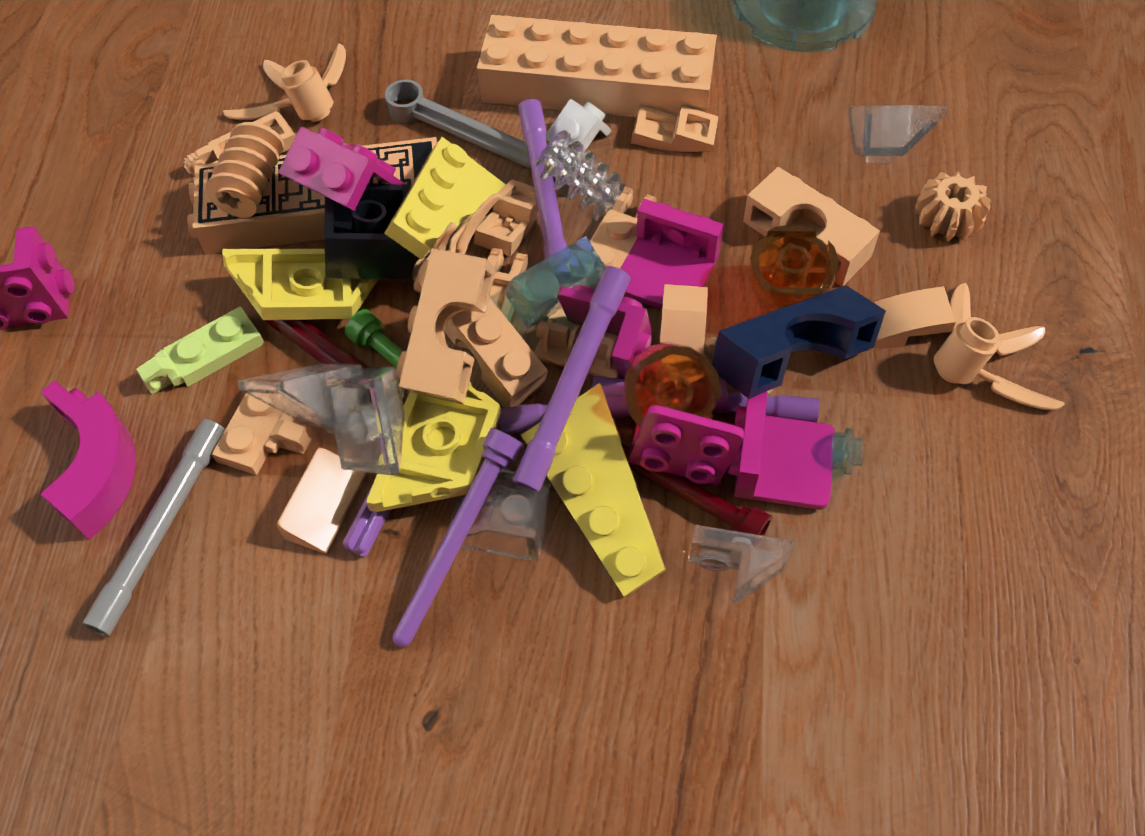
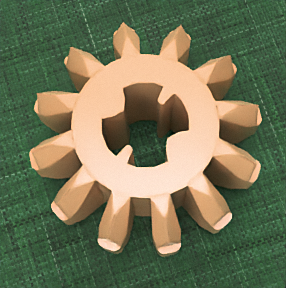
(953, 206)

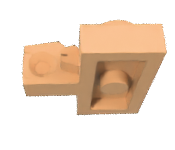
(256, 432)

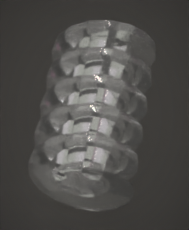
(580, 174)

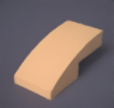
(683, 132)
(510, 218)
(914, 315)

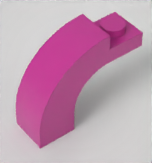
(104, 465)

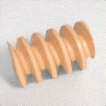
(244, 169)

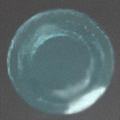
(846, 451)

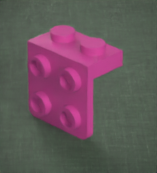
(333, 167)
(670, 250)
(35, 283)
(629, 323)
(684, 445)
(782, 458)

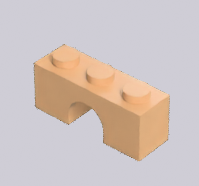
(789, 201)
(449, 286)
(504, 357)

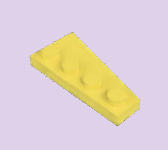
(444, 192)
(602, 492)

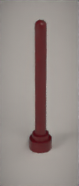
(741, 520)

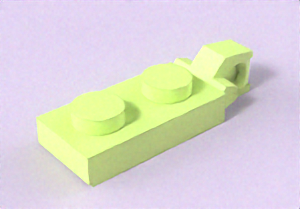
(201, 352)

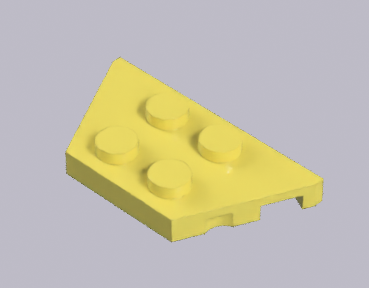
(293, 284)
(438, 450)

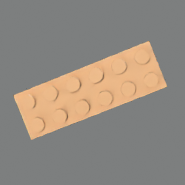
(596, 64)

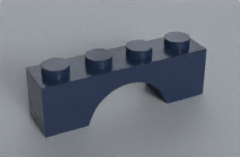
(757, 351)

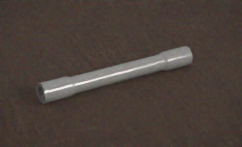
(118, 591)

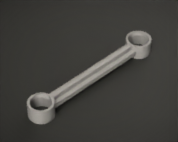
(454, 123)

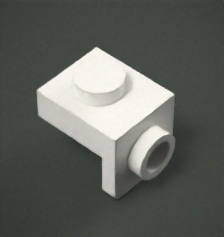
(580, 122)

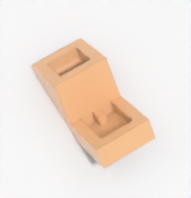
(684, 315)

